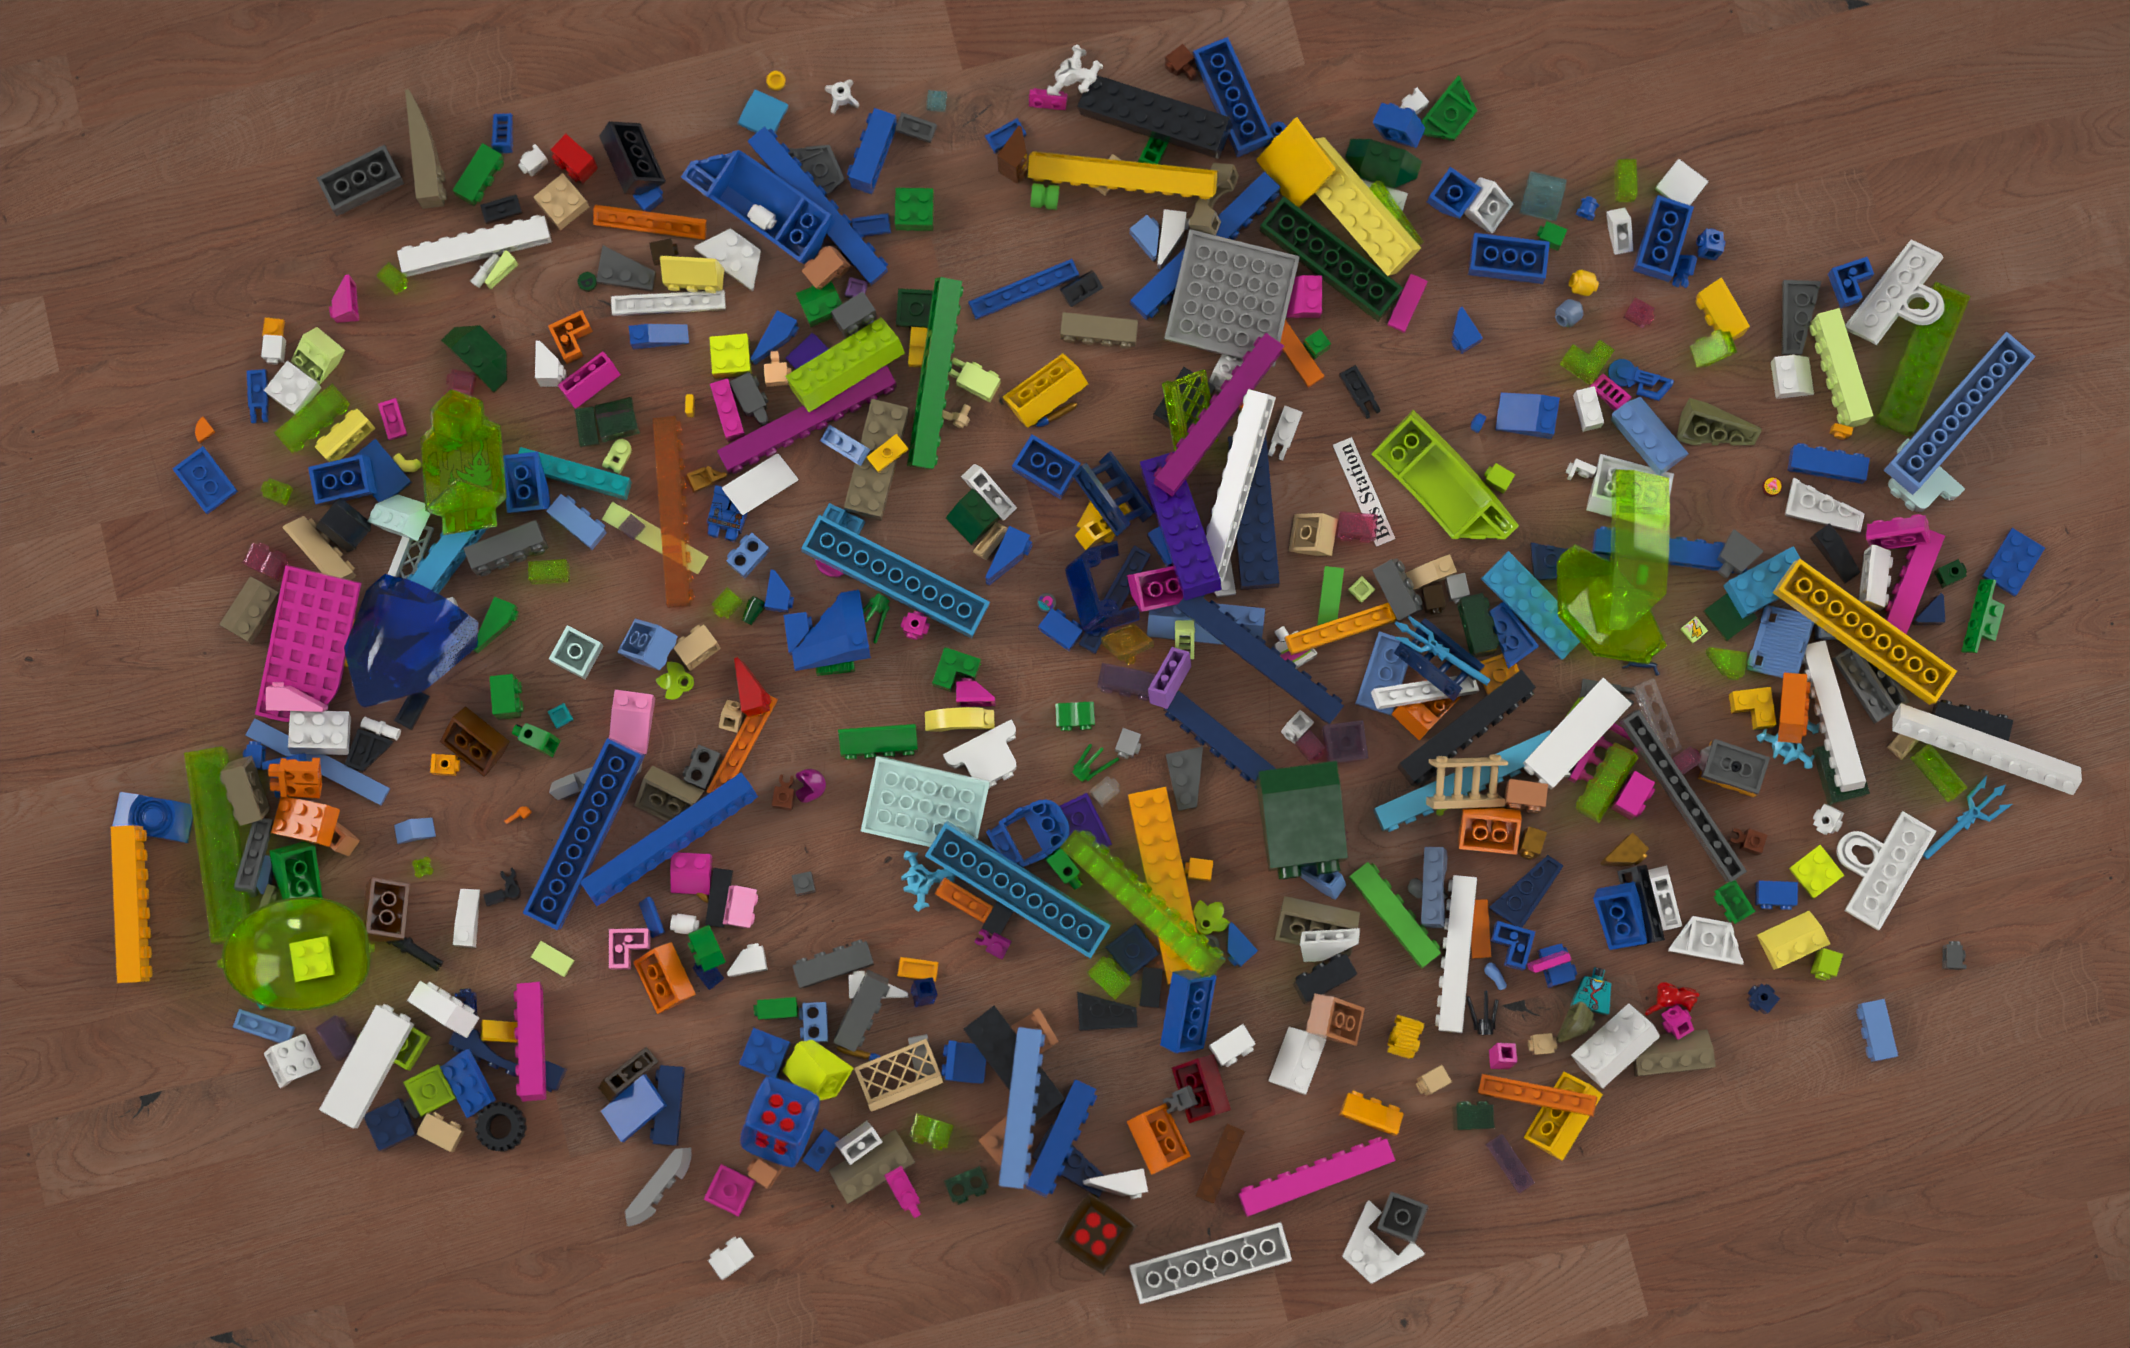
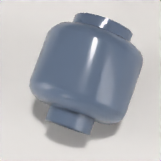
(1569, 313)

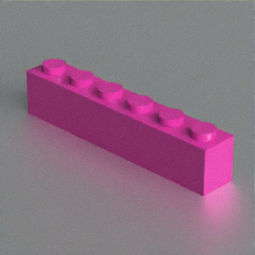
(1913, 582)
(530, 1041)

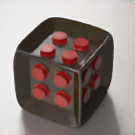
(1096, 1234)

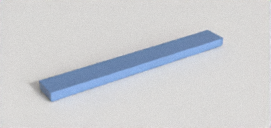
(329, 767)

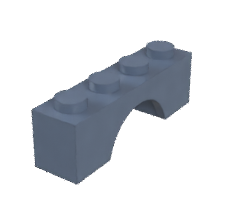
(1433, 881)

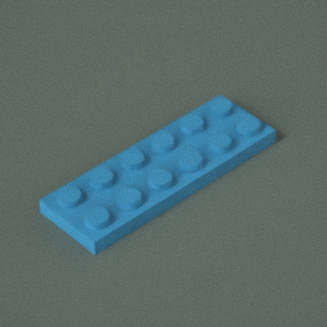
(1530, 603)

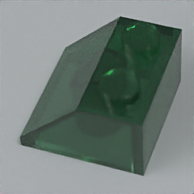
(617, 419)

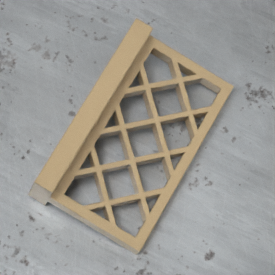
(903, 1091)

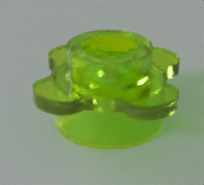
(422, 862)

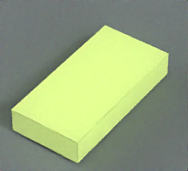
(552, 958)

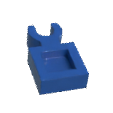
(1684, 268)

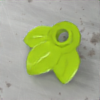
(672, 681)
(1212, 915)

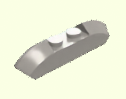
(572, 784)
(641, 1207)

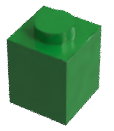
(1553, 234)
(1317, 344)

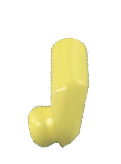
(407, 465)

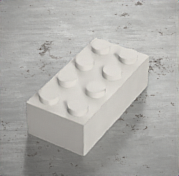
(1615, 1045)

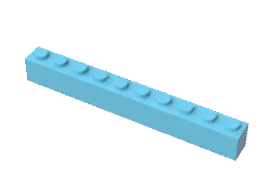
(1414, 803)

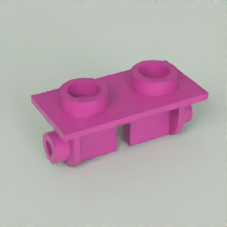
(1039, 99)

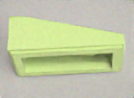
(501, 269)
(1187, 629)

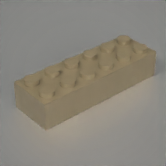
(867, 487)

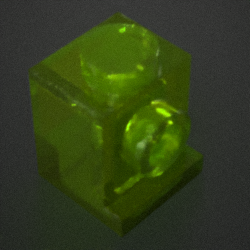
(281, 495)

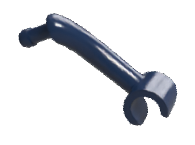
(1642, 665)

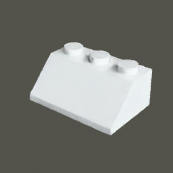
(1875, 577)
(1297, 1060)

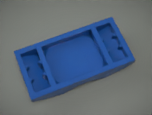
(158, 816)

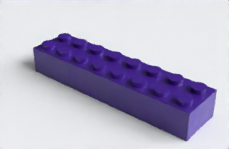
(1182, 534)

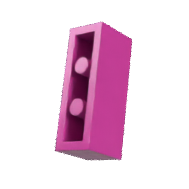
(589, 380)
(727, 410)

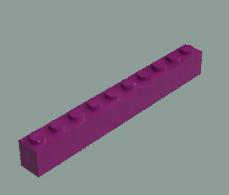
(1218, 415)
(801, 422)

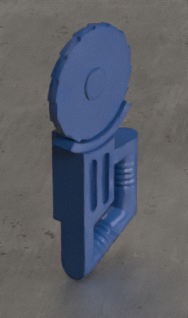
(1626, 374)

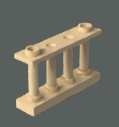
(1474, 799)

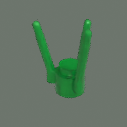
(878, 604)
(1083, 771)

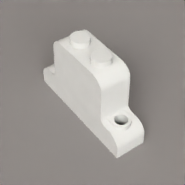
(986, 755)

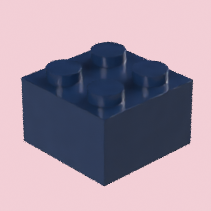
(390, 1125)

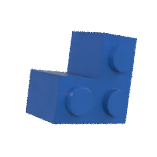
(1846, 279)
(1519, 943)
(1558, 974)

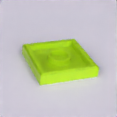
(429, 1090)

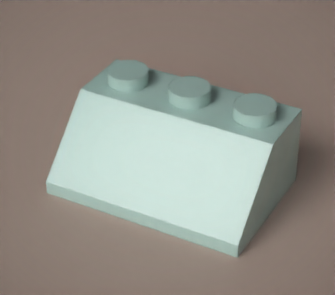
(400, 516)

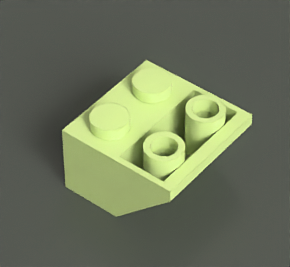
(317, 355)

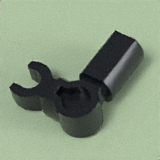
(511, 890)

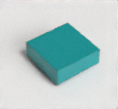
(560, 715)

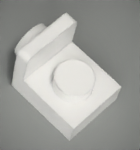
(1584, 469)
(1297, 726)

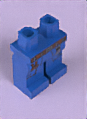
(724, 518)

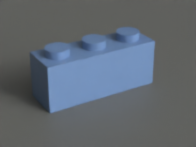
(577, 521)
(1877, 1030)

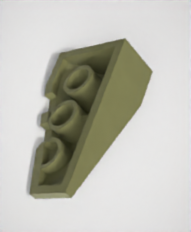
(1708, 424)
(1577, 1022)

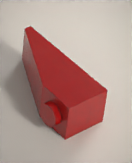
(752, 695)

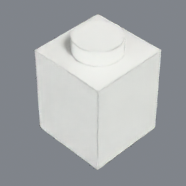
(273, 349)

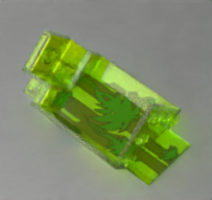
(462, 464)

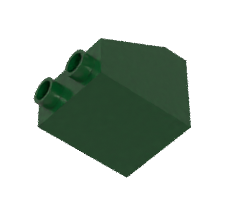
(1302, 818)

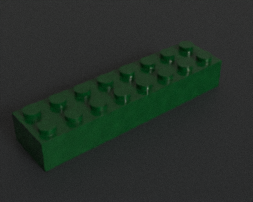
(1331, 259)

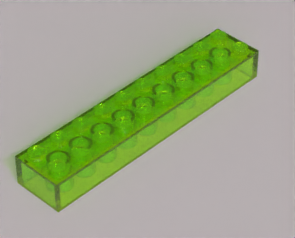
(216, 841)
(1143, 903)

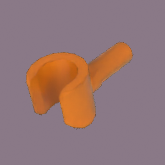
(523, 811)

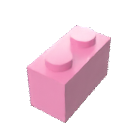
(740, 906)

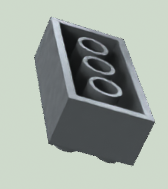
(360, 180)
(506, 548)

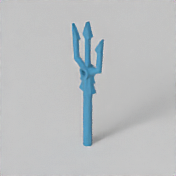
(1433, 647)
(1969, 816)

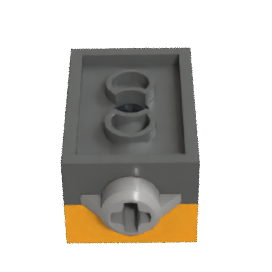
(1733, 767)

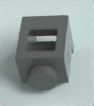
(1953, 956)

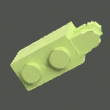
(975, 379)

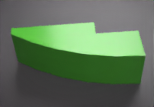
(1330, 594)

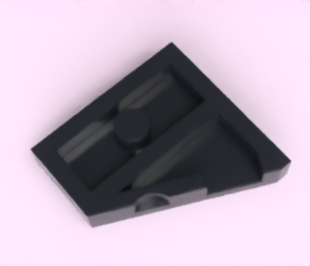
(366, 749)

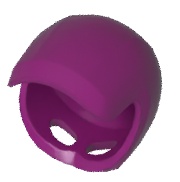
(813, 785)

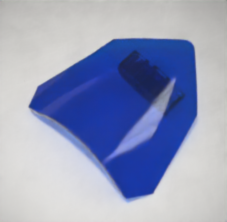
(405, 640)

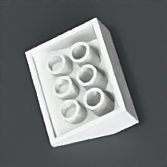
(1601, 491)

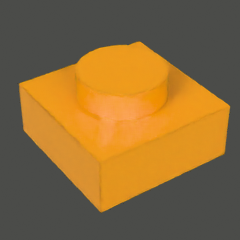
(273, 327)
(1841, 431)

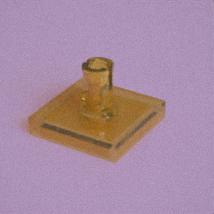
(1127, 643)

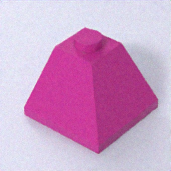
(345, 302)
(972, 694)

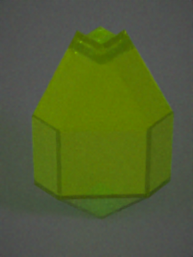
(1583, 608)

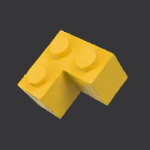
(1758, 702)

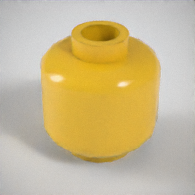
(1583, 282)

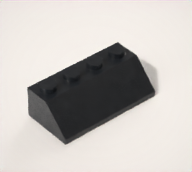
(631, 157)

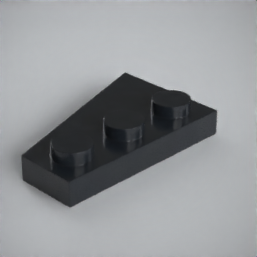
(1101, 1014)

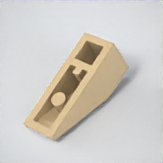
(1432, 572)

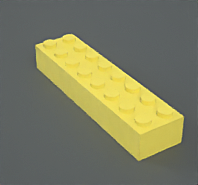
(1365, 215)

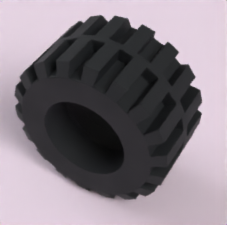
(517, 1126)

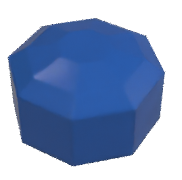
(1477, 422)

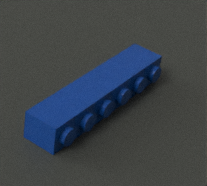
(1060, 1138)

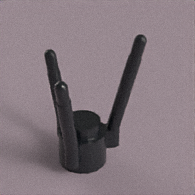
(1485, 1025)

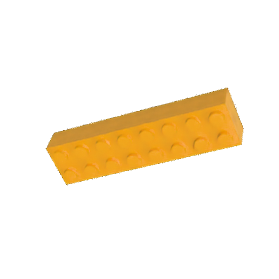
(131, 904)

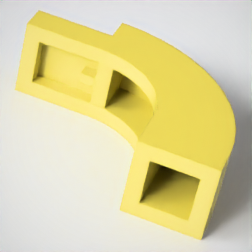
(959, 718)

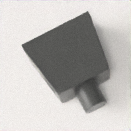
(1737, 554)

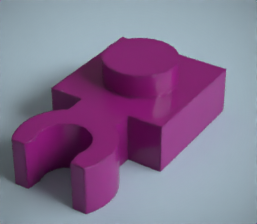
(996, 944)

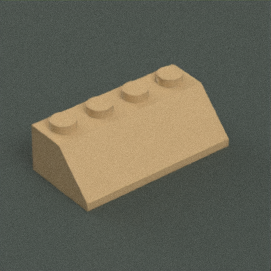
(317, 548)

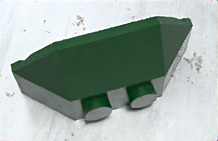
(1382, 162)
(479, 353)

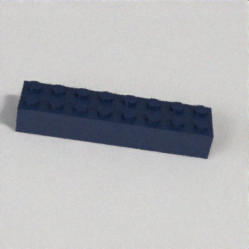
(1257, 531)

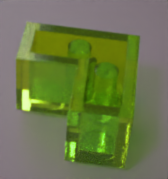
(1587, 365)

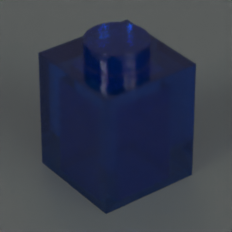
(923, 992)

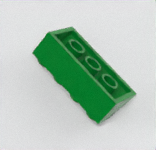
(878, 741)

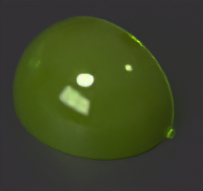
(260, 960)

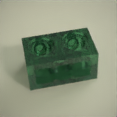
(965, 1180)

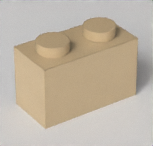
(440, 1132)

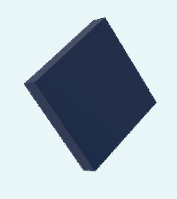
(1132, 950)

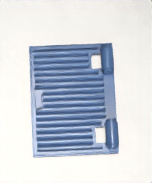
(1780, 642)

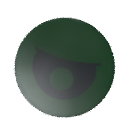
(587, 281)

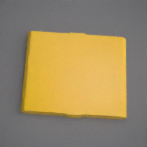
(1296, 163)

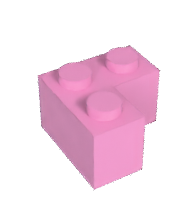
(622, 942)

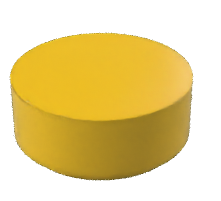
(775, 80)

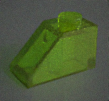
(1728, 662)

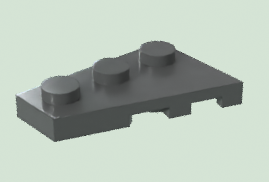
(624, 272)
(1185, 776)

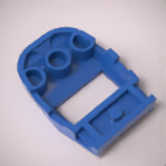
(1046, 823)

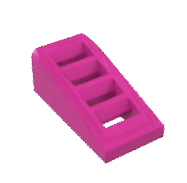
(1614, 387)

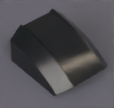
(344, 525)

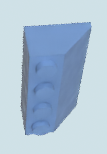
(1648, 435)

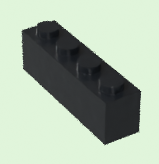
(1979, 720)

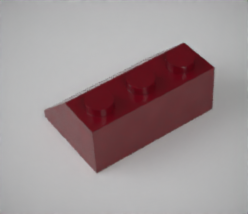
(1207, 1087)

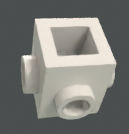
(1834, 819)

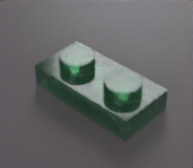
(586, 426)

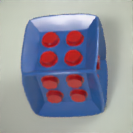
(780, 1122)

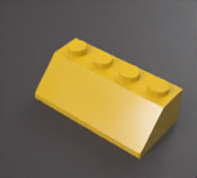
(1045, 390)
(1558, 1129)

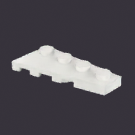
(1816, 507)

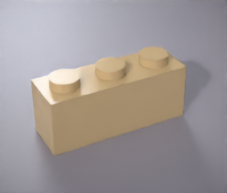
(1433, 1080)

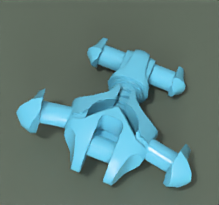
(1790, 751)
(921, 879)

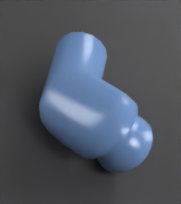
(1495, 974)

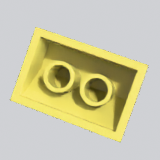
(692, 274)
(345, 436)
(1793, 939)

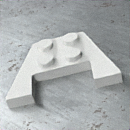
(1370, 1254)

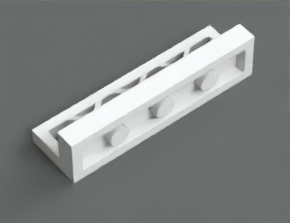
(403, 551)

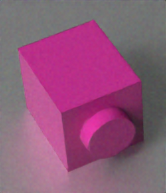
(1503, 1056)

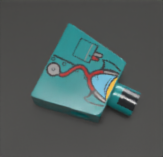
(1594, 992)

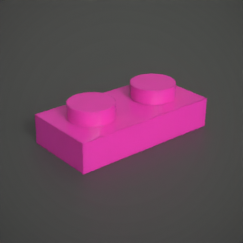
(392, 419)

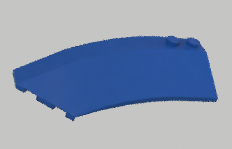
(742, 182)

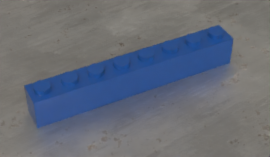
(1681, 552)

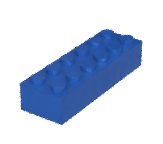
(1232, 96)

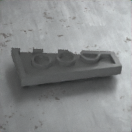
(1797, 309)

